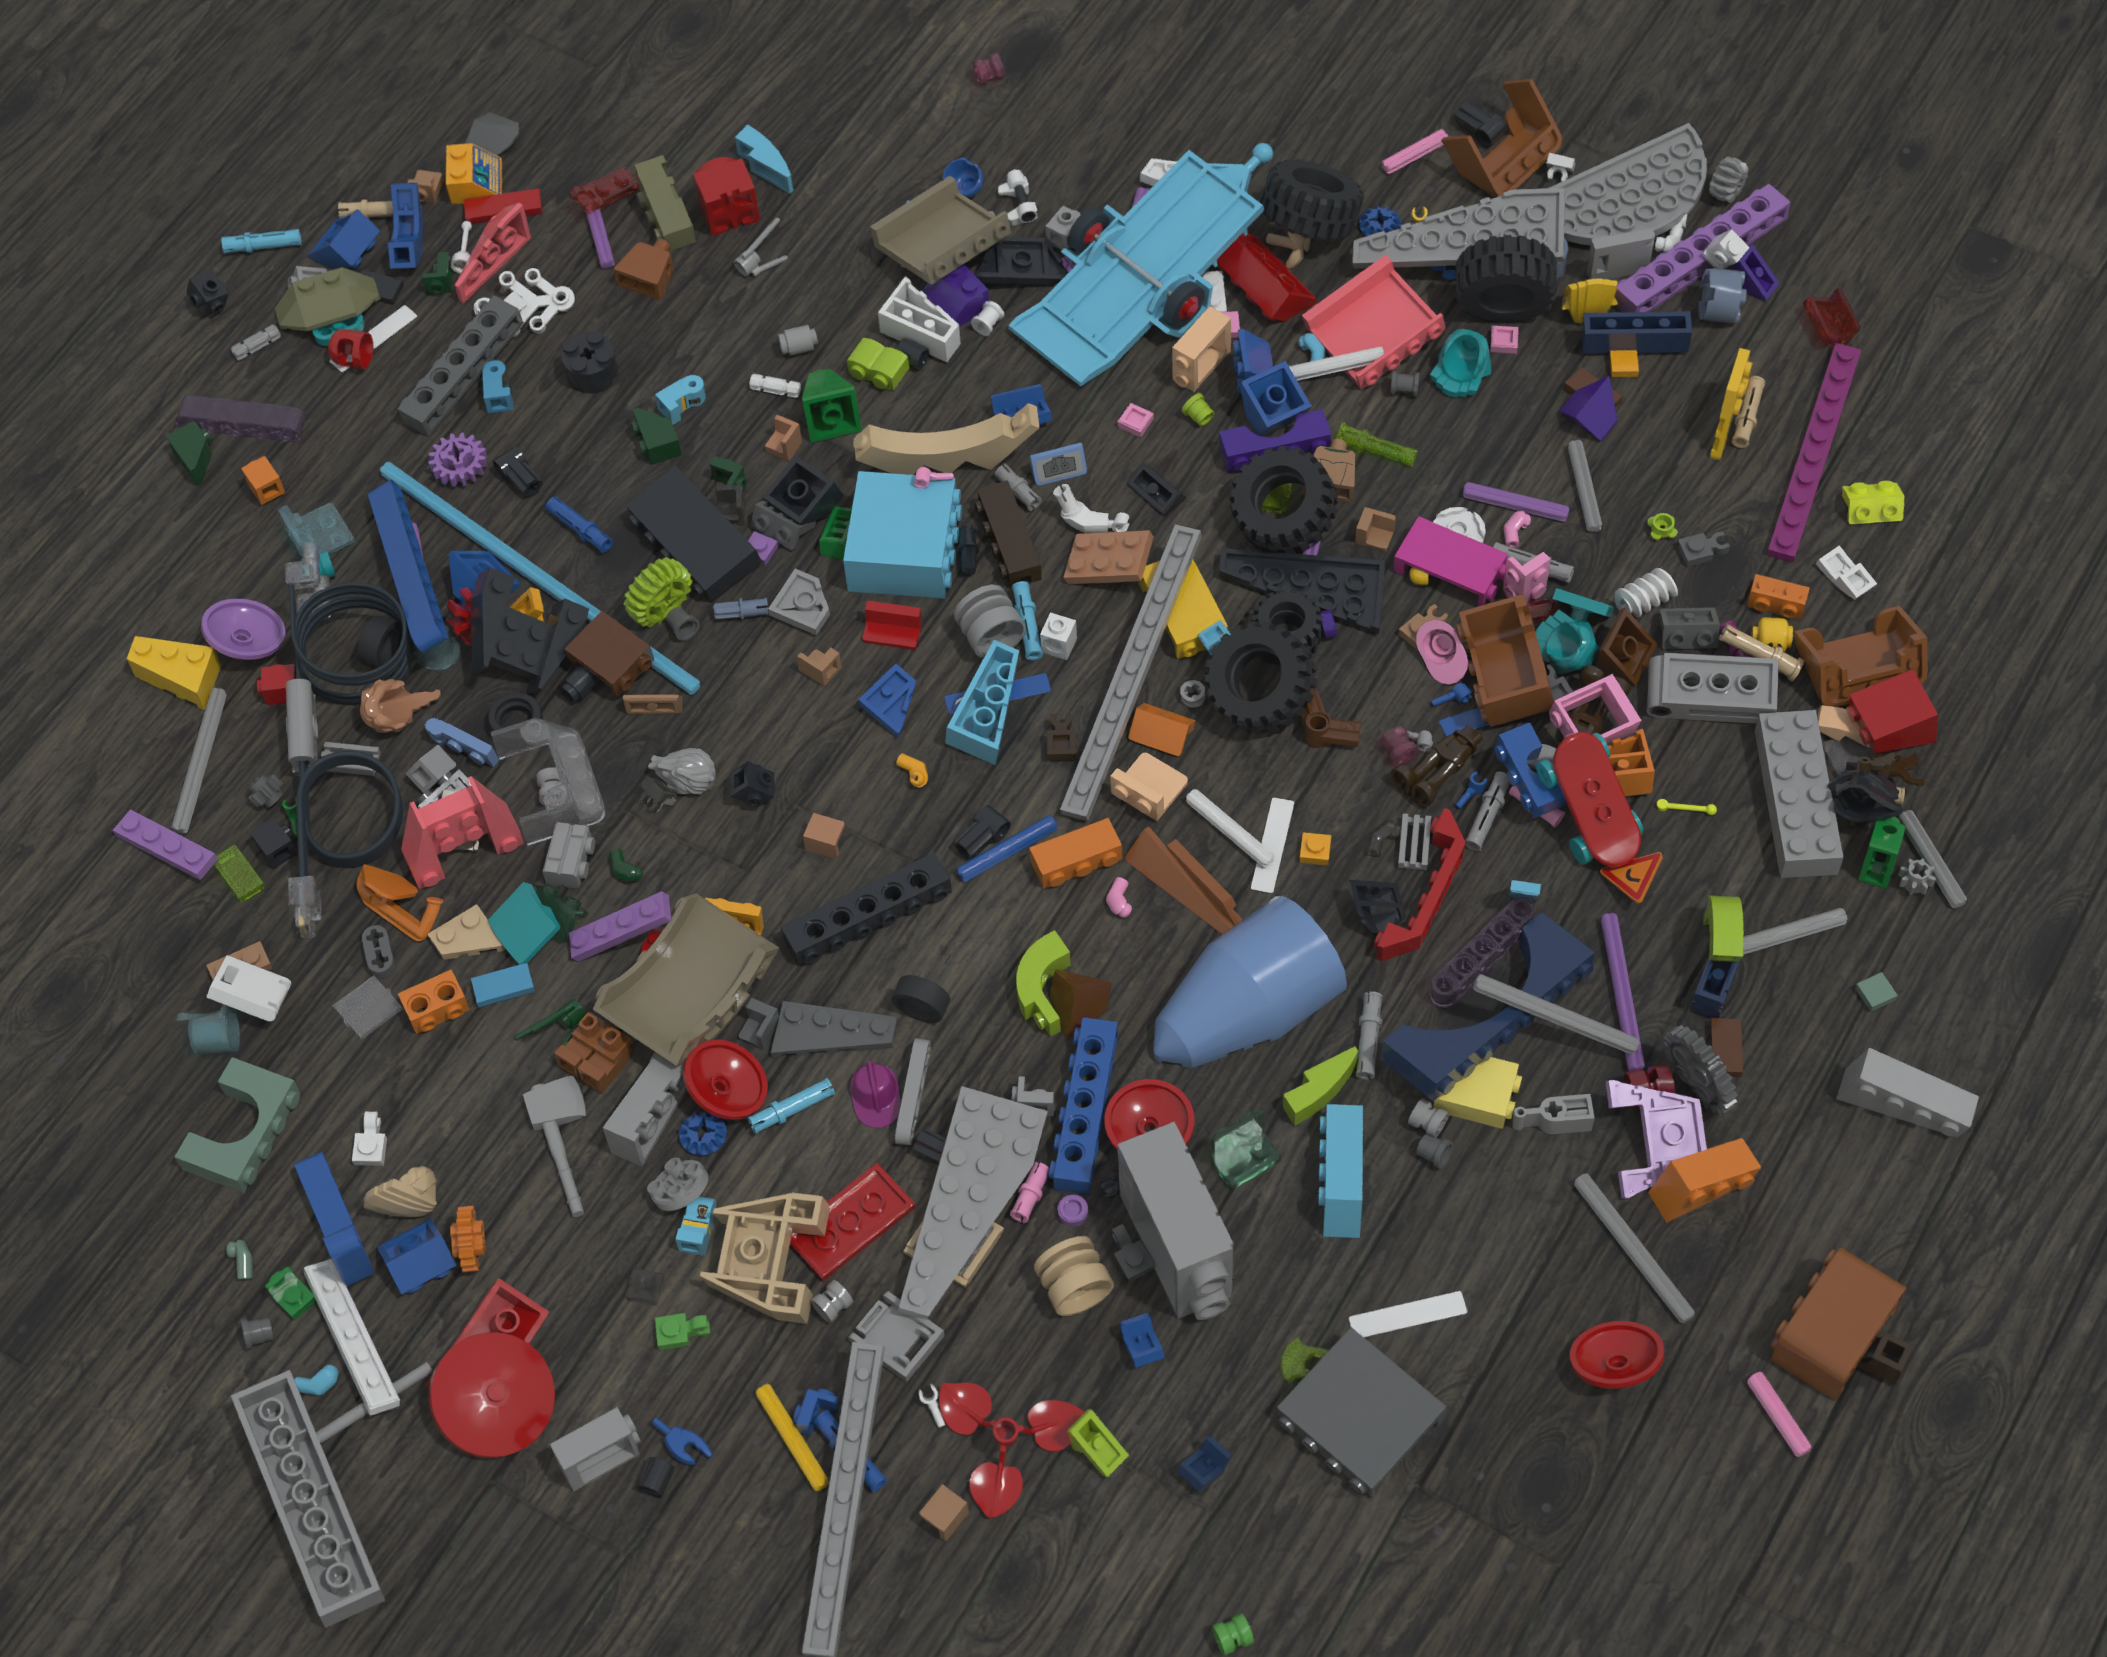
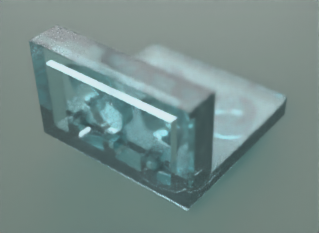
(320, 526)

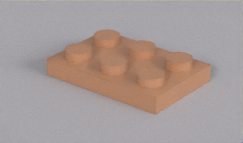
(1108, 557)

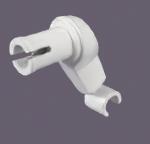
(1083, 519)

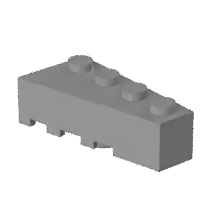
(1907, 1094)
(645, 1110)

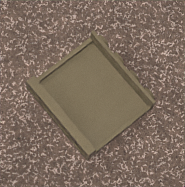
(938, 231)

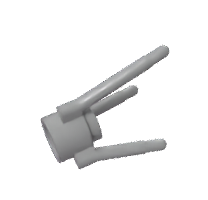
(749, 260)

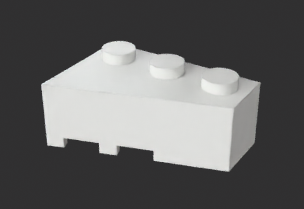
(914, 317)

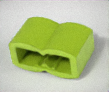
(878, 364)

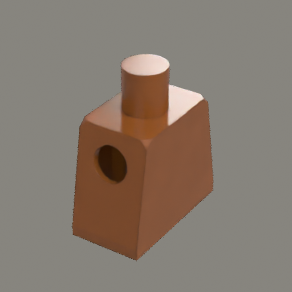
(646, 269)

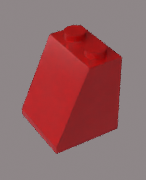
(1894, 714)

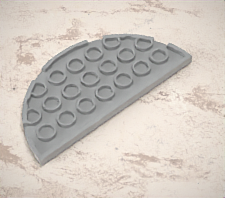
(1637, 189)

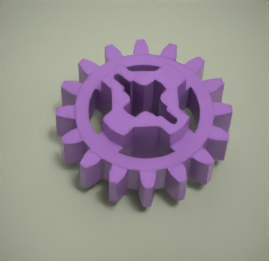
(471, 459)

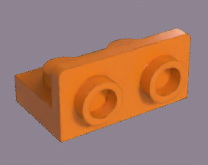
(1778, 597)

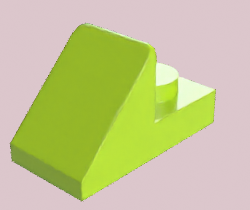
(1097, 1443)

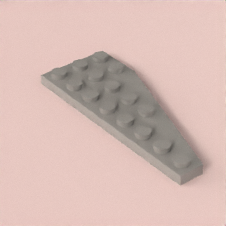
(1447, 234)
(979, 1171)

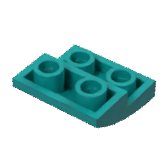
(523, 924)

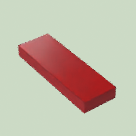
(484, 208)

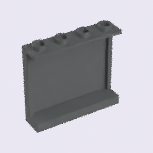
(1359, 1412)

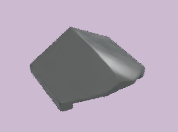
(493, 133)

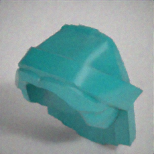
(1462, 363)
(1566, 643)

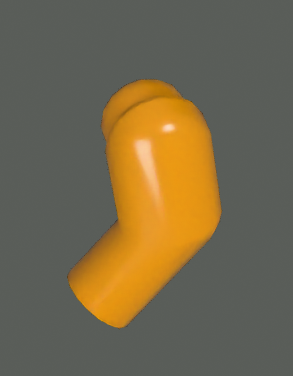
(916, 769)

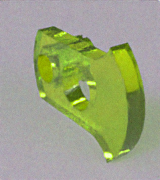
(1295, 1357)

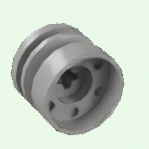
(989, 616)

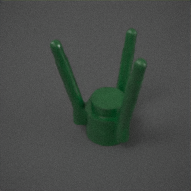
(567, 1015)

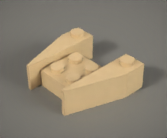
(757, 1253)

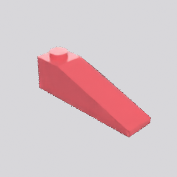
(498, 243)

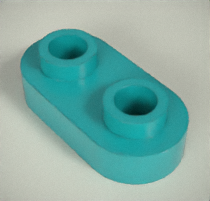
(324, 333)

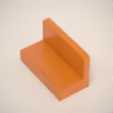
(1160, 729)

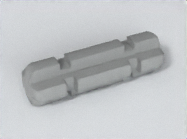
(255, 342)

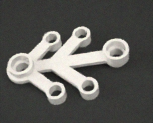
(534, 301)

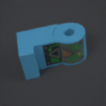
(495, 389)

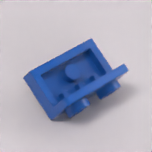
(1013, 401)

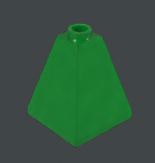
(830, 406)

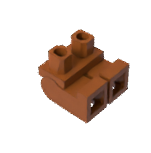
(595, 1053)

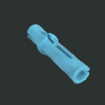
(250, 242)
(1026, 609)
(780, 1111)

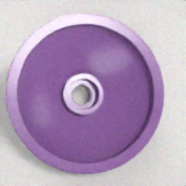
(243, 629)

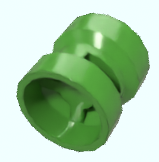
(1233, 1634)

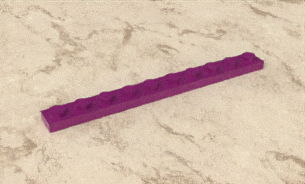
(1814, 453)

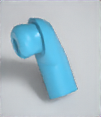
(1312, 343)
(319, 1383)

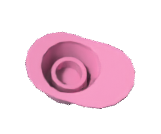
(1442, 651)

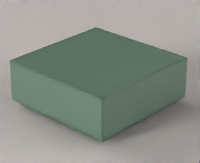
(1876, 991)

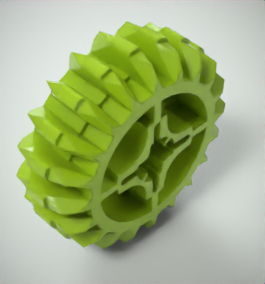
(657, 591)

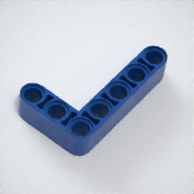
(334, 1219)

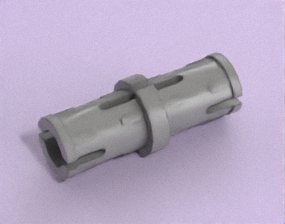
(1019, 487)

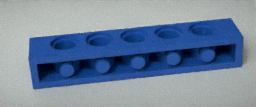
(1078, 1175)

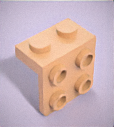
(1148, 785)

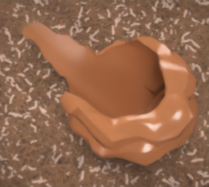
(390, 707)

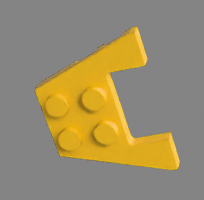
(1732, 401)

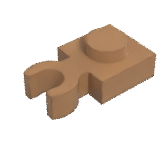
(1410, 629)

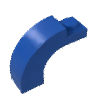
(407, 237)

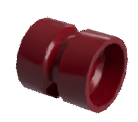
(1656, 1078)

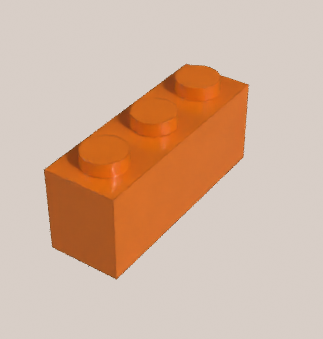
(1076, 853)

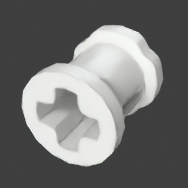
(987, 318)

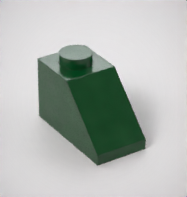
(192, 450)

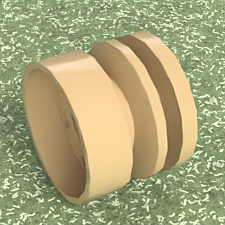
(1073, 1276)

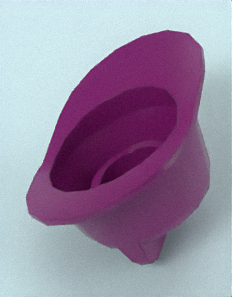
(875, 1095)

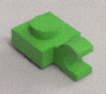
(675, 1330)

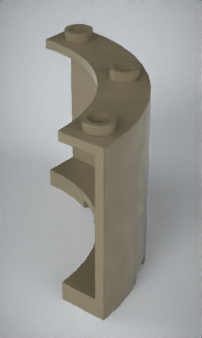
(687, 980)

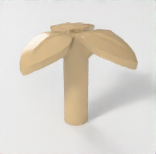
(1295, 243)

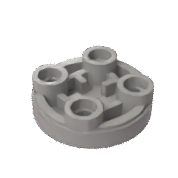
(678, 1184)

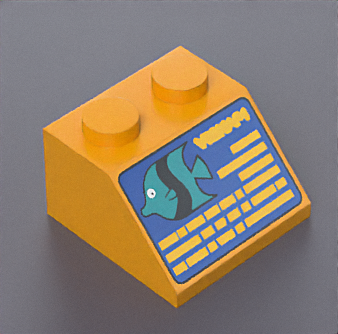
(472, 172)

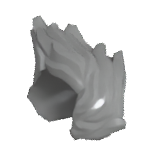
(685, 771)

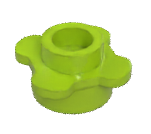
(1662, 520)

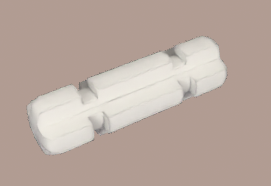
(775, 385)

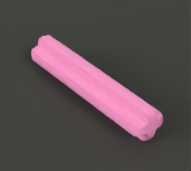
(1413, 152)
(1779, 1414)

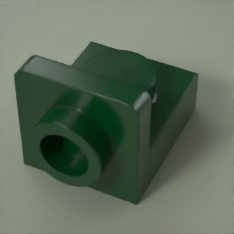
(442, 278)

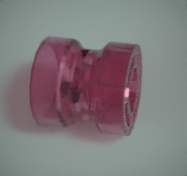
(988, 68)
(1399, 745)

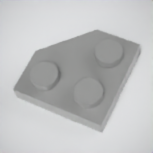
(801, 603)

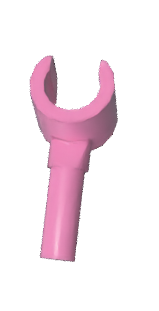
(924, 476)

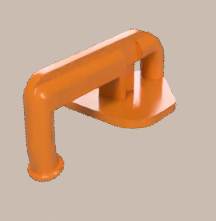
(381, 887)

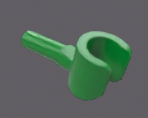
(291, 812)

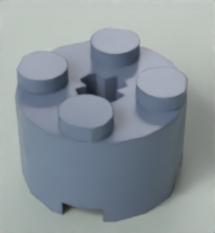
(1722, 295)

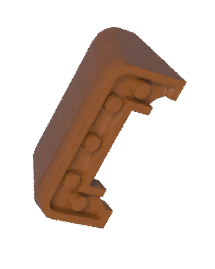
(1863, 659)

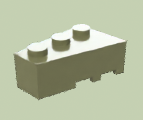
(662, 203)

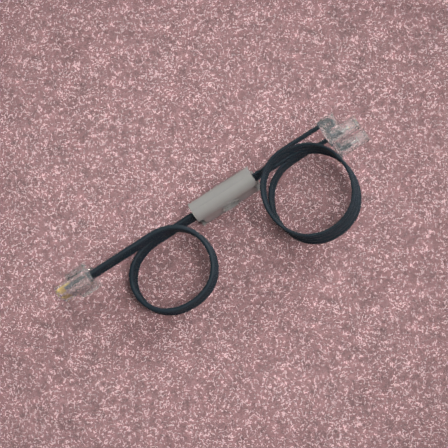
(302, 722)

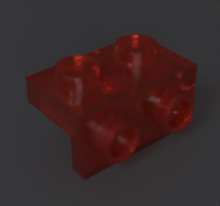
(1832, 318)

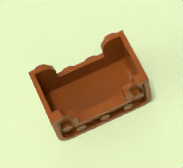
(1505, 661)
(1836, 1322)

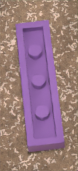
(165, 844)
(620, 926)

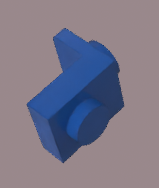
(1141, 1340)
(813, 1402)

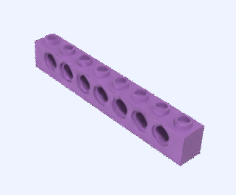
(1685, 262)

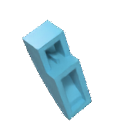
(763, 158)

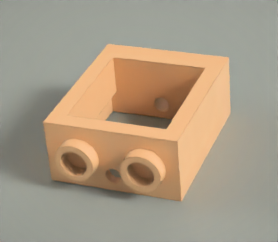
(1201, 349)

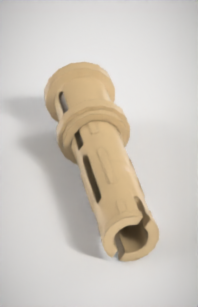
(1786, 664)

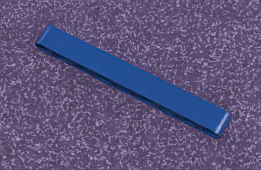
(407, 566)

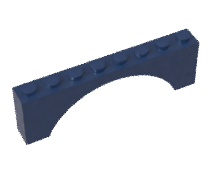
(1442, 1057)

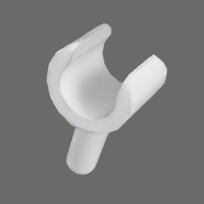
(932, 1404)

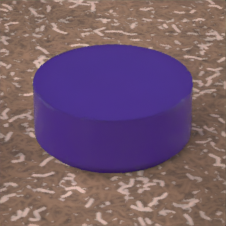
(1328, 624)

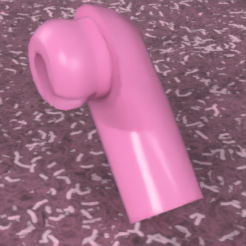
(1116, 900)

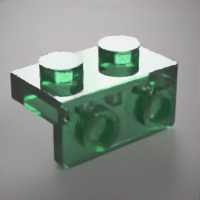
(565, 910)

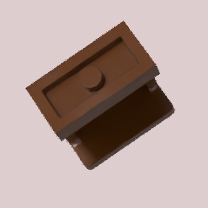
(610, 653)

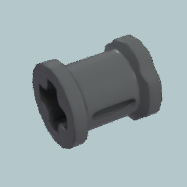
(1405, 383)

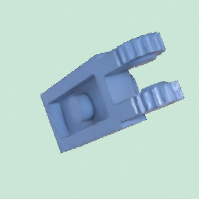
(461, 741)

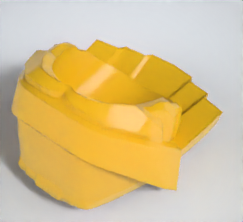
(1589, 297)

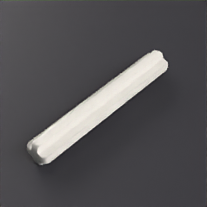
(1336, 363)
(1230, 828)

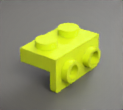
(1874, 502)

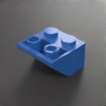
(1251, 356)

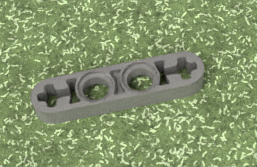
(913, 1091)

